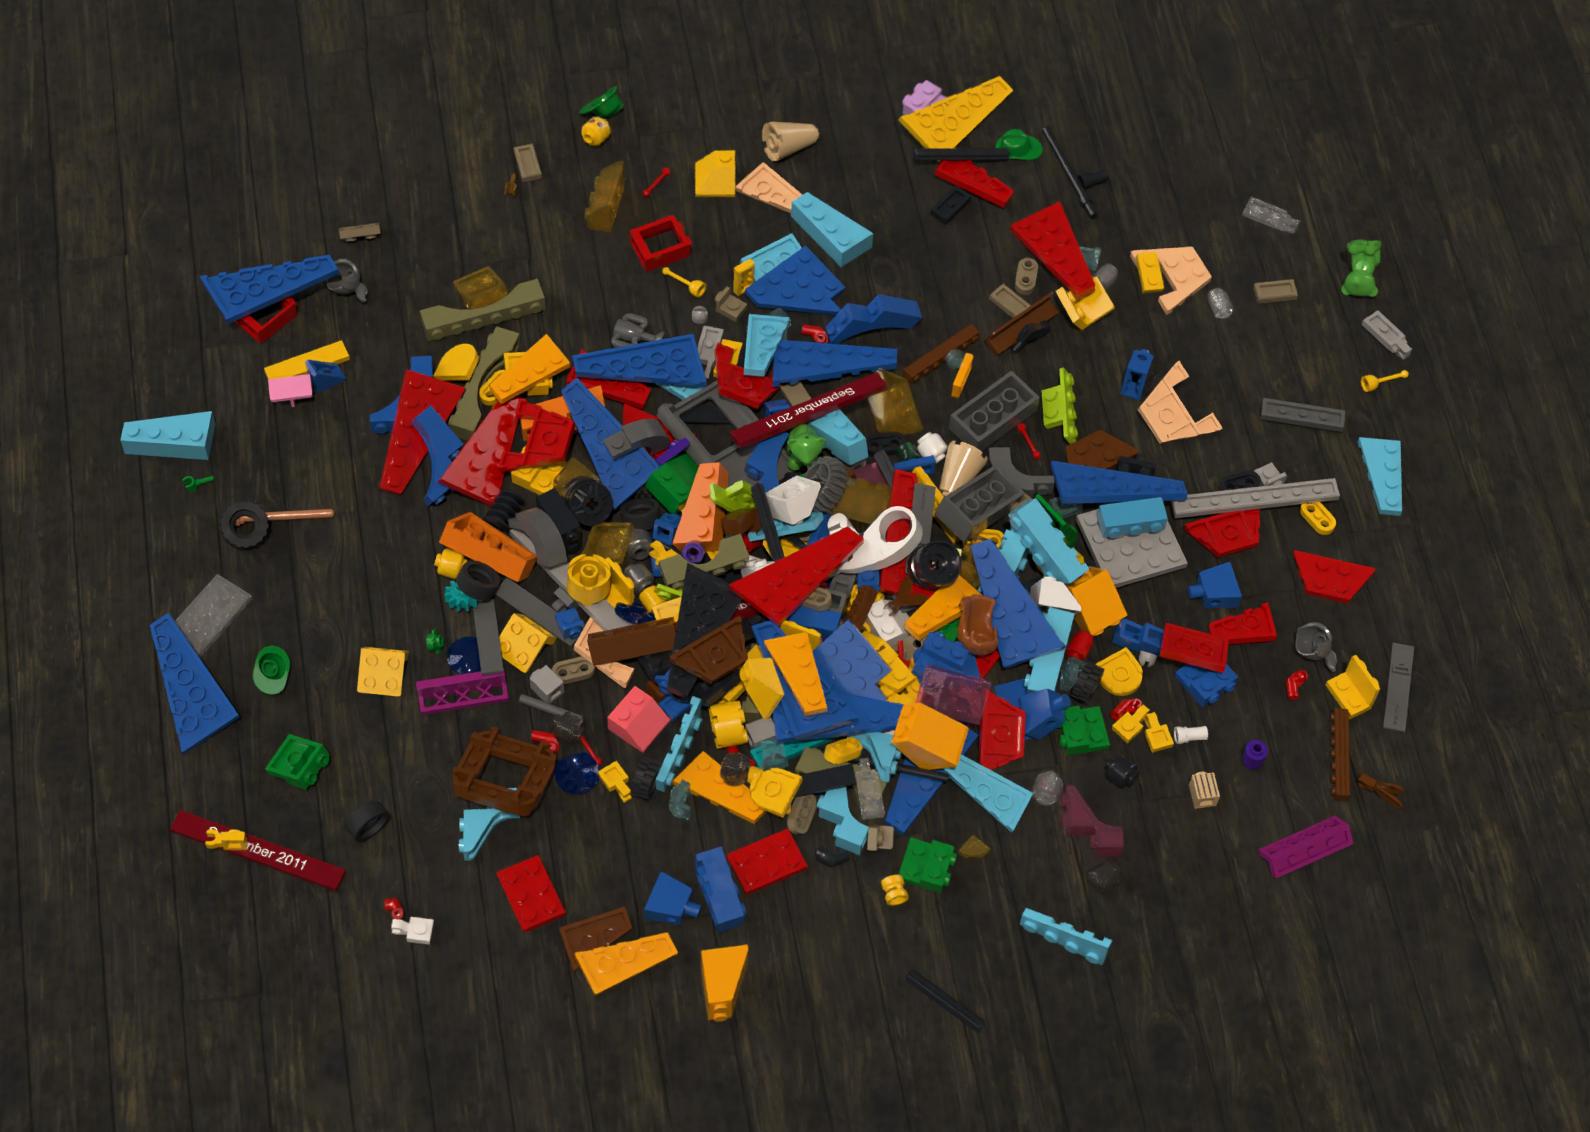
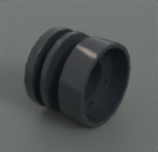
(579, 492)
(945, 564)

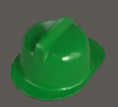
(605, 105)
(1020, 145)
(271, 670)

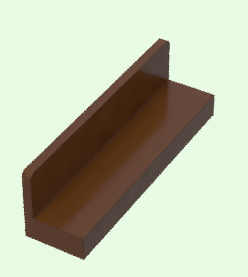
(1007, 334)
(632, 641)

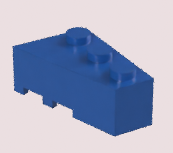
(719, 890)

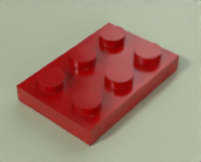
(1194, 647)
(766, 862)
(531, 894)

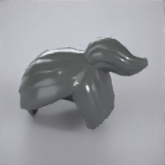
(347, 280)
(1315, 643)

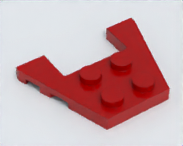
(740, 387)
(547, 440)

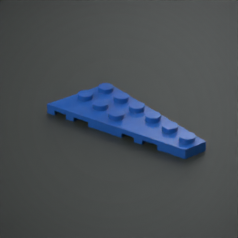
(264, 285)
(658, 361)
(825, 361)
(594, 422)
(1018, 619)
(193, 694)
(915, 793)

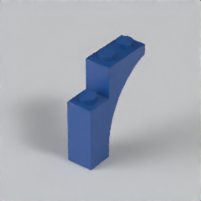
(880, 313)
(383, 420)
(441, 445)
(764, 460)

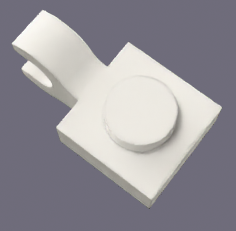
(417, 930)

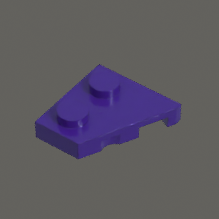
(675, 450)

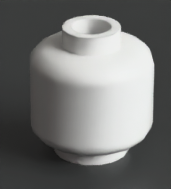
(931, 445)

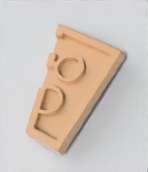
(769, 188)

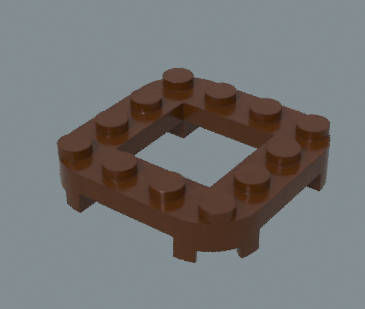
(487, 743)

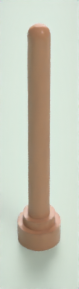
(288, 515)

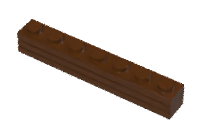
(938, 355)
(861, 606)
(1340, 754)

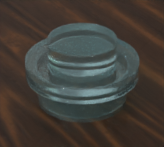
(955, 358)

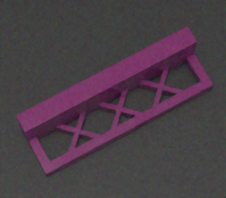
(457, 685)
(1307, 847)

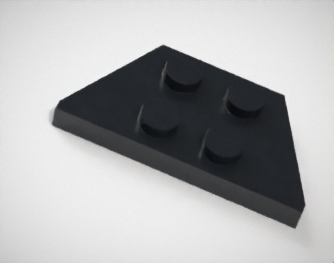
(711, 692)

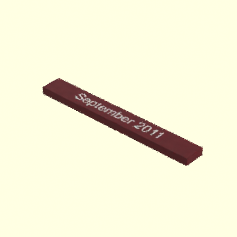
(808, 410)
(263, 852)

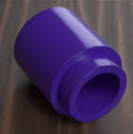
(693, 558)
(1254, 754)

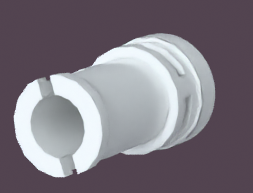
(1185, 734)

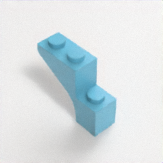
(881, 751)
(477, 826)
(848, 832)

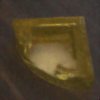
(974, 848)

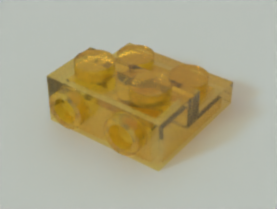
(481, 288)
(609, 540)

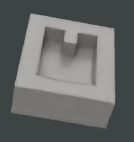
(1270, 475)

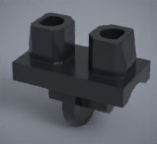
(1135, 466)

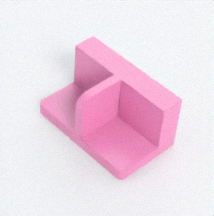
(290, 388)

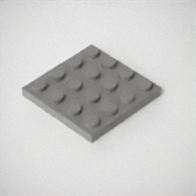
(1132, 556)

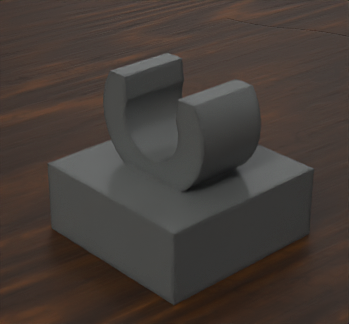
(564, 601)

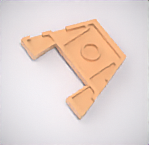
(1182, 270)
(1167, 414)
(618, 672)

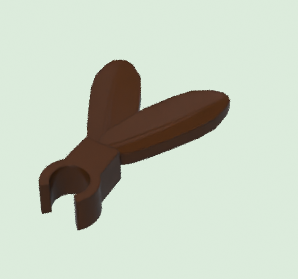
(903, 597)
(1383, 789)

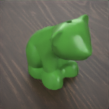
(1365, 258)
(803, 446)

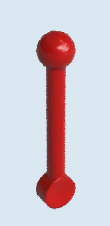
(665, 172)
(1021, 428)
(598, 760)

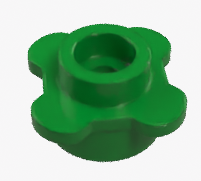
(435, 641)

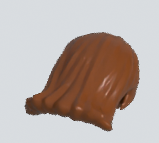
(975, 625)

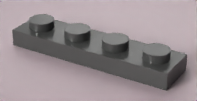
(1302, 414)

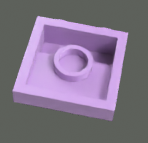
(923, 96)

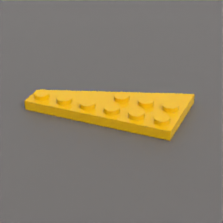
(952, 118)

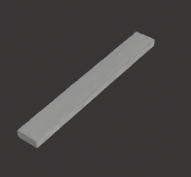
(1256, 498)
(600, 612)

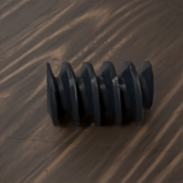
(504, 508)

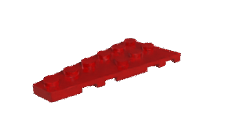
(1054, 244)
(406, 444)
(476, 465)
(901, 495)
(791, 580)

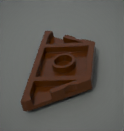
(1099, 451)
(714, 653)

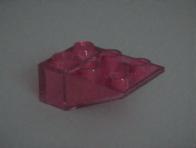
(954, 694)

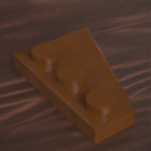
(594, 933)

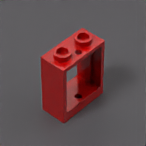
(665, 256)
(262, 333)

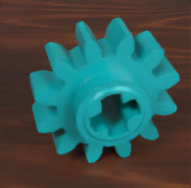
(456, 597)

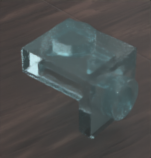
(678, 797)

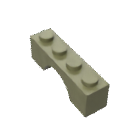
(731, 554)
(813, 760)

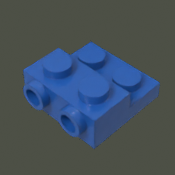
(941, 653)
(1206, 684)

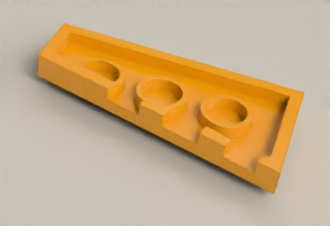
(532, 368)
(940, 608)
(799, 670)
(705, 781)
(617, 963)

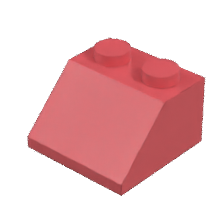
(638, 719)

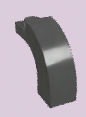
(636, 435)
(1029, 484)
(544, 535)
(841, 591)

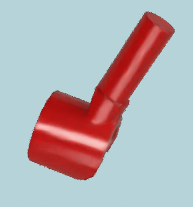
(901, 654)

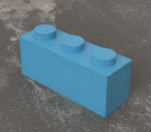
(1132, 517)

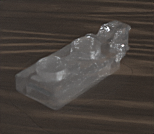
(1270, 215)
(869, 791)

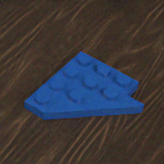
(798, 285)
(851, 663)

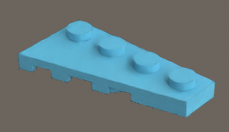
(762, 342)
(1384, 472)
(680, 744)
(993, 792)
(1065, 935)

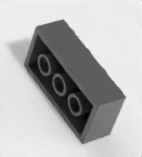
(994, 412)
(979, 503)

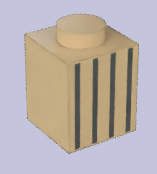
(1204, 790)

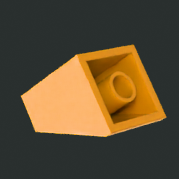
(1098, 601)
(929, 737)
(722, 979)

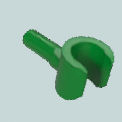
(195, 483)

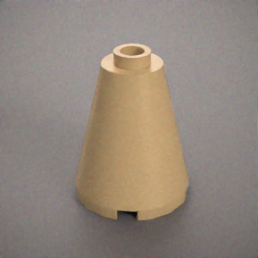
(787, 138)
(961, 465)

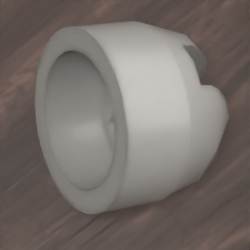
(699, 315)
(1145, 656)

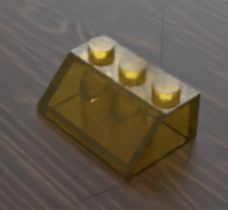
(606, 197)
(895, 407)
(862, 500)

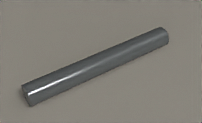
(544, 706)

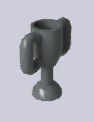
(631, 332)

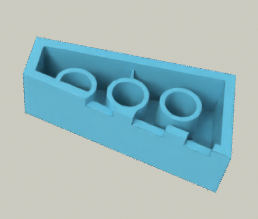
(830, 229)
(173, 436)
(841, 436)
(1046, 542)
(1013, 551)
(1047, 667)

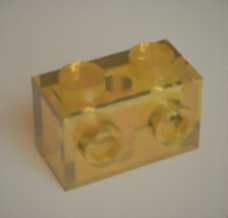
(968, 566)

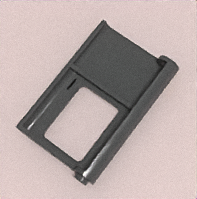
(733, 457)

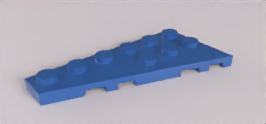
(1099, 485)
(872, 717)
(800, 725)

